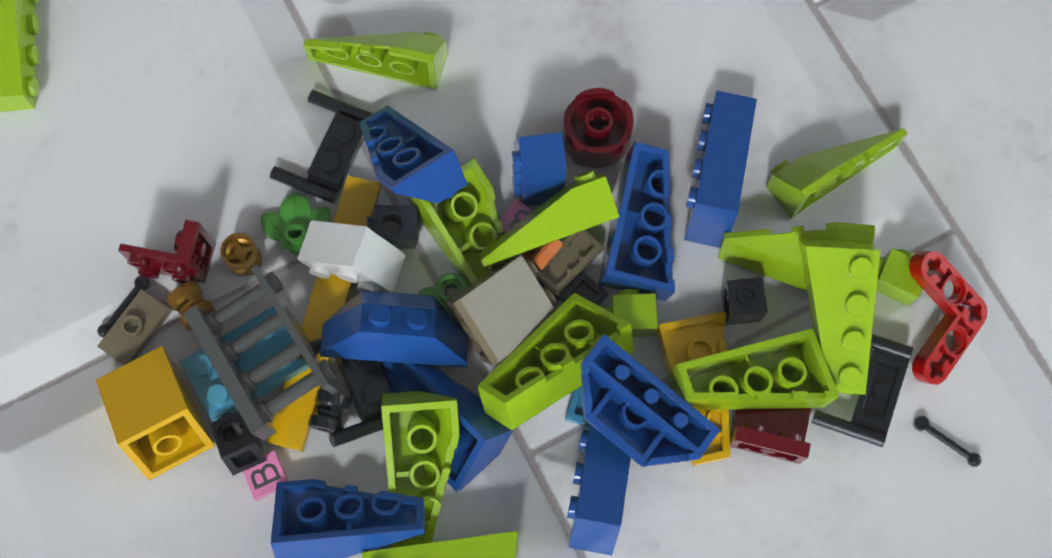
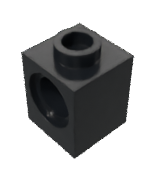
(403, 215)
(744, 301)
(236, 443)

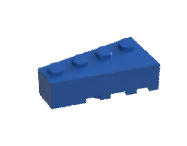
(720, 169)
(640, 239)

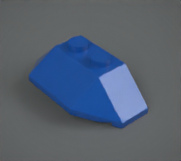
(395, 330)
(640, 410)

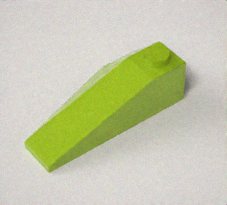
(819, 173)
(567, 212)
(464, 222)
(779, 254)
(419, 450)

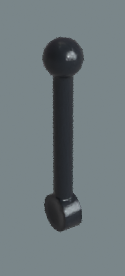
(140, 283)
(922, 423)

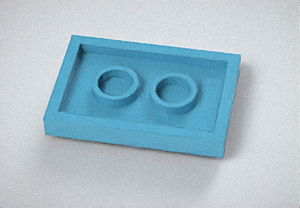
(209, 385)

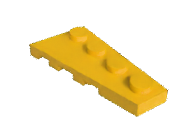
(691, 340)

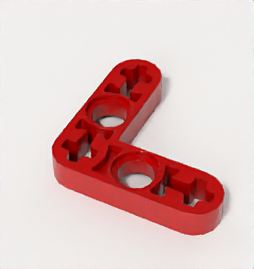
(958, 319)

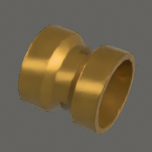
(236, 248)
(186, 297)

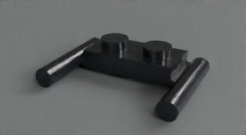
(334, 154)
(366, 387)
(875, 409)

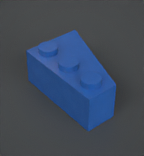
(538, 167)
(601, 494)

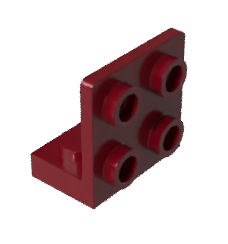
(190, 263)
(772, 433)

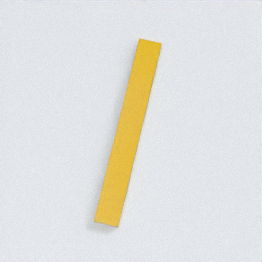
(326, 299)

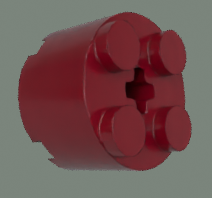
(615, 122)

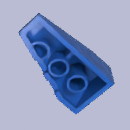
(410, 158)
(480, 434)
(340, 522)

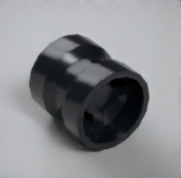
(329, 411)

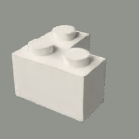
(352, 255)

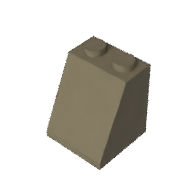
(502, 308)

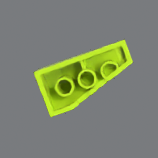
(395, 56)

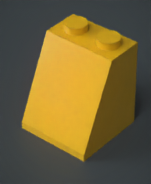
(153, 413)

